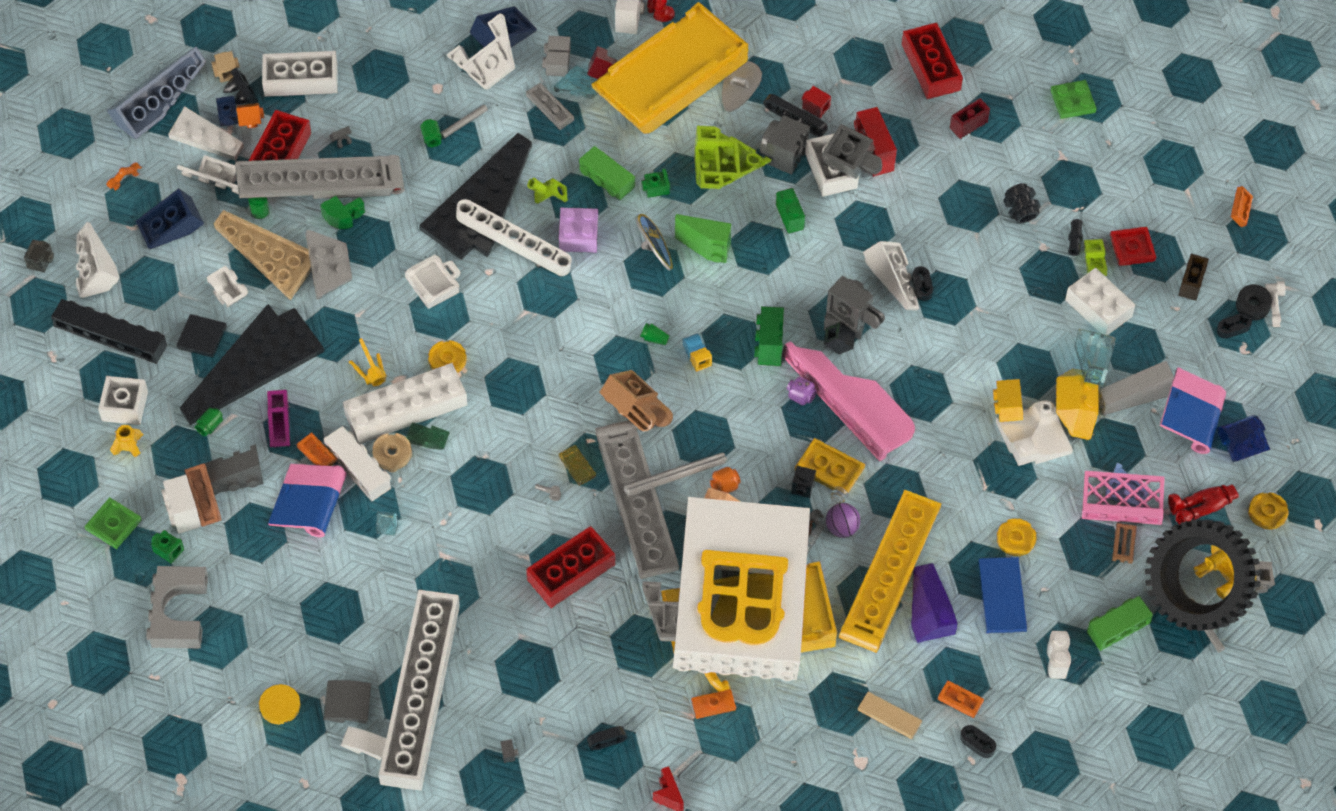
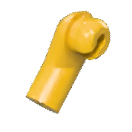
(716, 683)

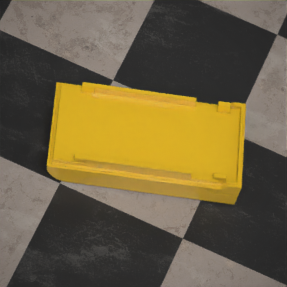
(672, 69)
(818, 621)

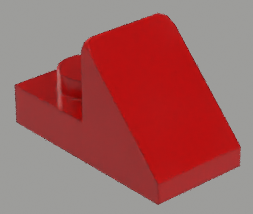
(669, 794)

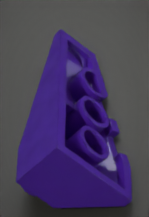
(931, 607)

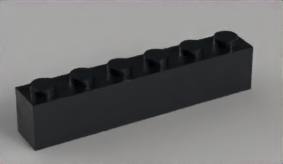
(109, 331)

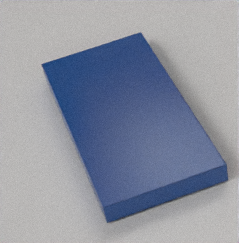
(1002, 595)

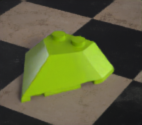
(722, 158)

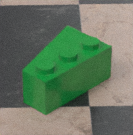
(769, 336)

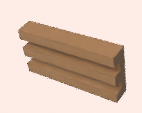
(1122, 557)

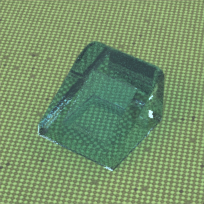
(386, 523)

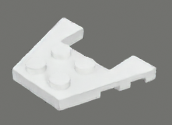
(492, 61)

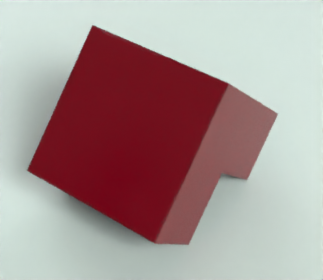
(600, 63)

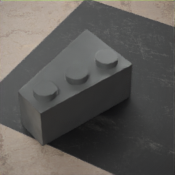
(235, 472)

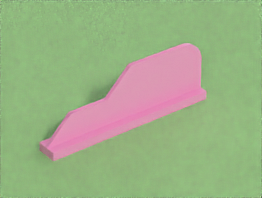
(855, 400)

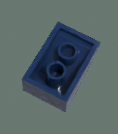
(517, 26)
(170, 220)

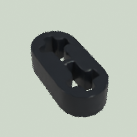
(926, 283)
(1234, 326)
(606, 738)
(977, 741)

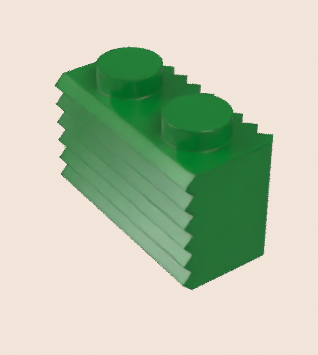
(790, 210)

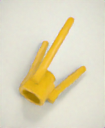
(375, 376)

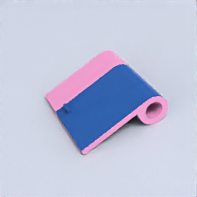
(1193, 409)
(308, 497)

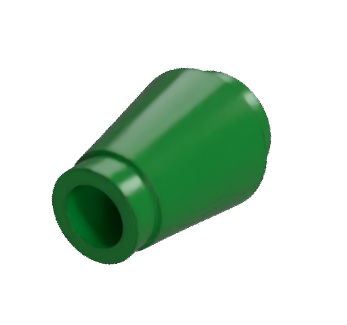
(654, 334)

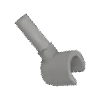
(554, 491)

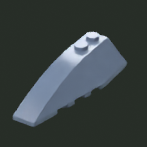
(155, 96)

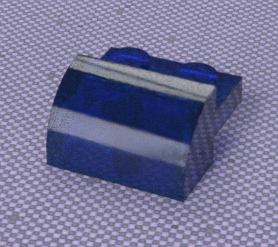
(1244, 438)

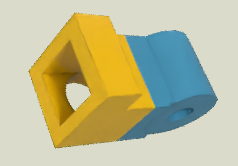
(697, 352)

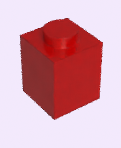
(816, 101)

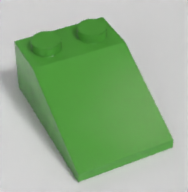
(704, 236)

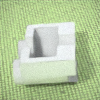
(226, 287)

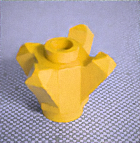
(126, 440)

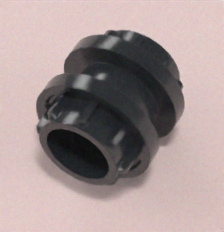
(1023, 206)

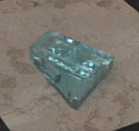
(577, 83)

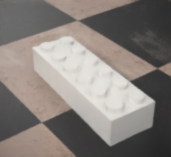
(404, 403)

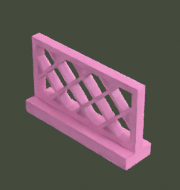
(1123, 513)

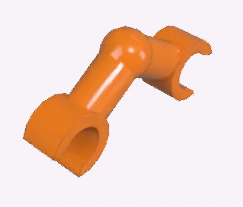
(115, 182)

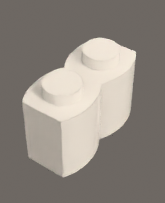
(1058, 654)

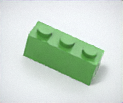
(606, 173)
(1119, 622)

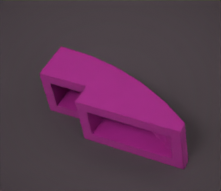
(278, 418)

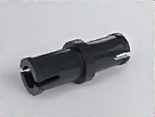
(1075, 237)

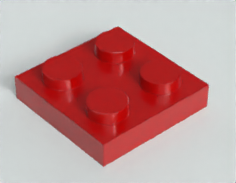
(1133, 246)

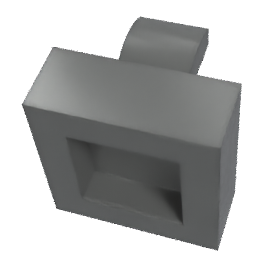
(340, 135)

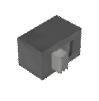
(508, 751)

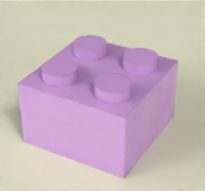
(578, 230)

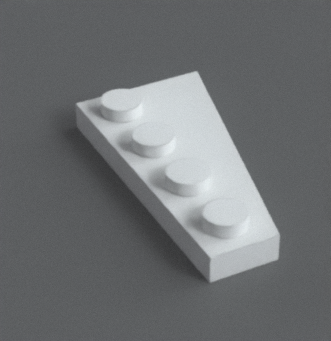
(201, 133)

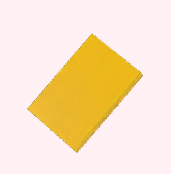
(831, 465)

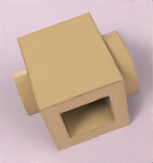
(223, 65)

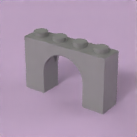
(168, 583)

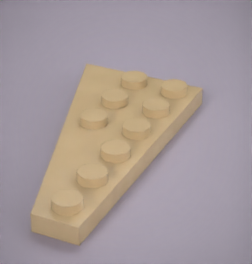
(274, 256)

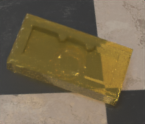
(577, 465)

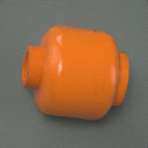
(725, 480)

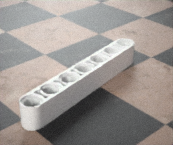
(509, 230)

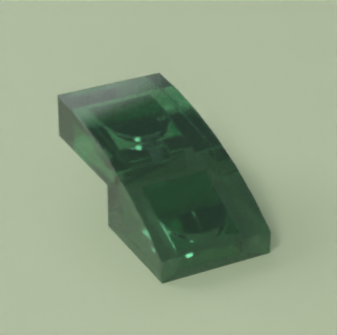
(427, 437)

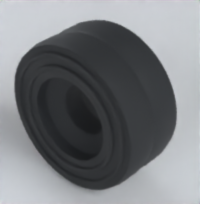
(1258, 293)

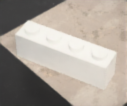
(357, 463)

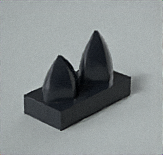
(240, 82)

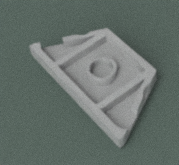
(328, 263)

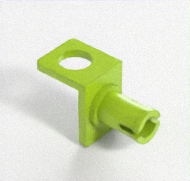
(547, 189)

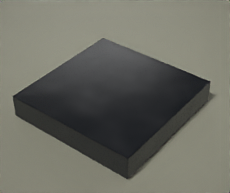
(201, 335)

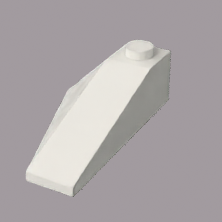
(95, 265)
(889, 265)

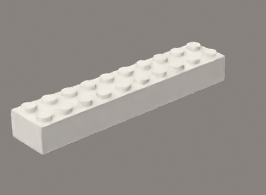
(419, 690)

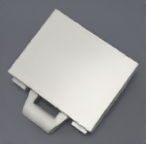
(433, 281)

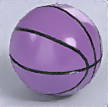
(843, 520)

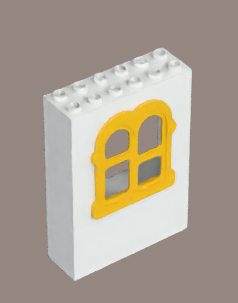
(743, 540)

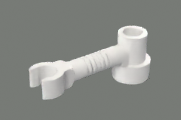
(1276, 289)

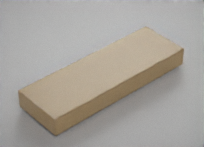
(890, 715)

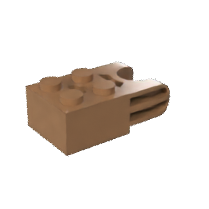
(636, 400)

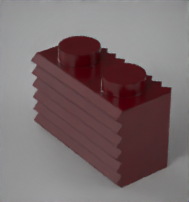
(969, 118)

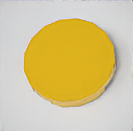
(446, 353)
(1268, 510)
(1016, 537)
(279, 704)

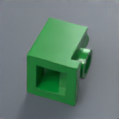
(656, 184)
(169, 550)

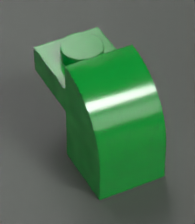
(341, 215)

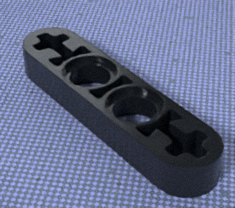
(782, 107)

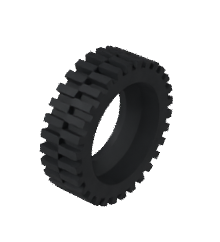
(1166, 582)

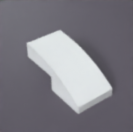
(364, 741)

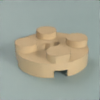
(397, 460)

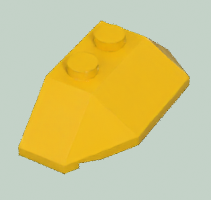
(1077, 403)

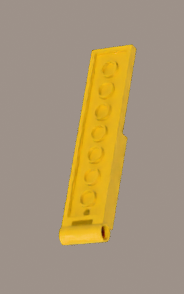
(890, 571)

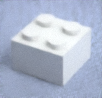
(123, 400)
(180, 504)

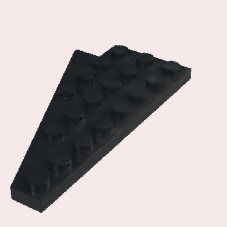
(489, 188)
(261, 354)

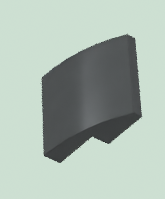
(347, 701)

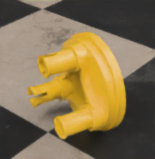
(1218, 561)

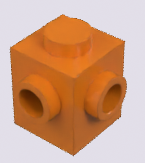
(250, 115)

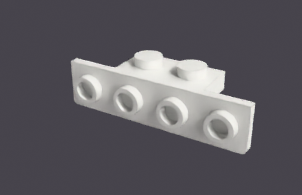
(214, 170)

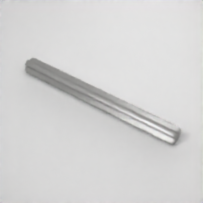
(675, 474)

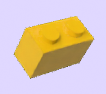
(1009, 400)

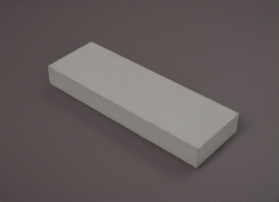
(550, 106)

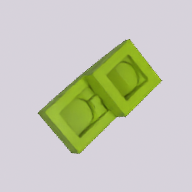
(1095, 255)

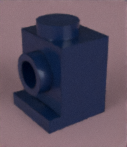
(227, 111)

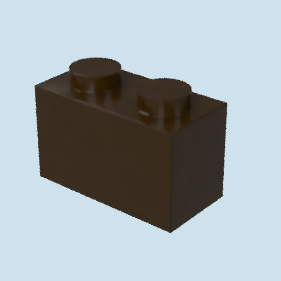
(1193, 277)

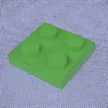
(1073, 99)
(113, 523)

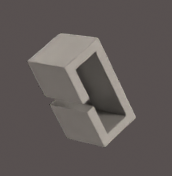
(557, 56)

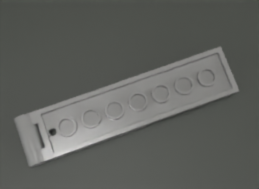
(321, 177)
(641, 511)

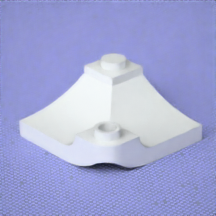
(1037, 436)

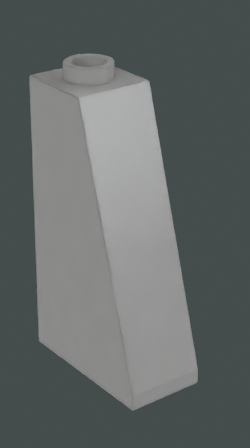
(1136, 389)

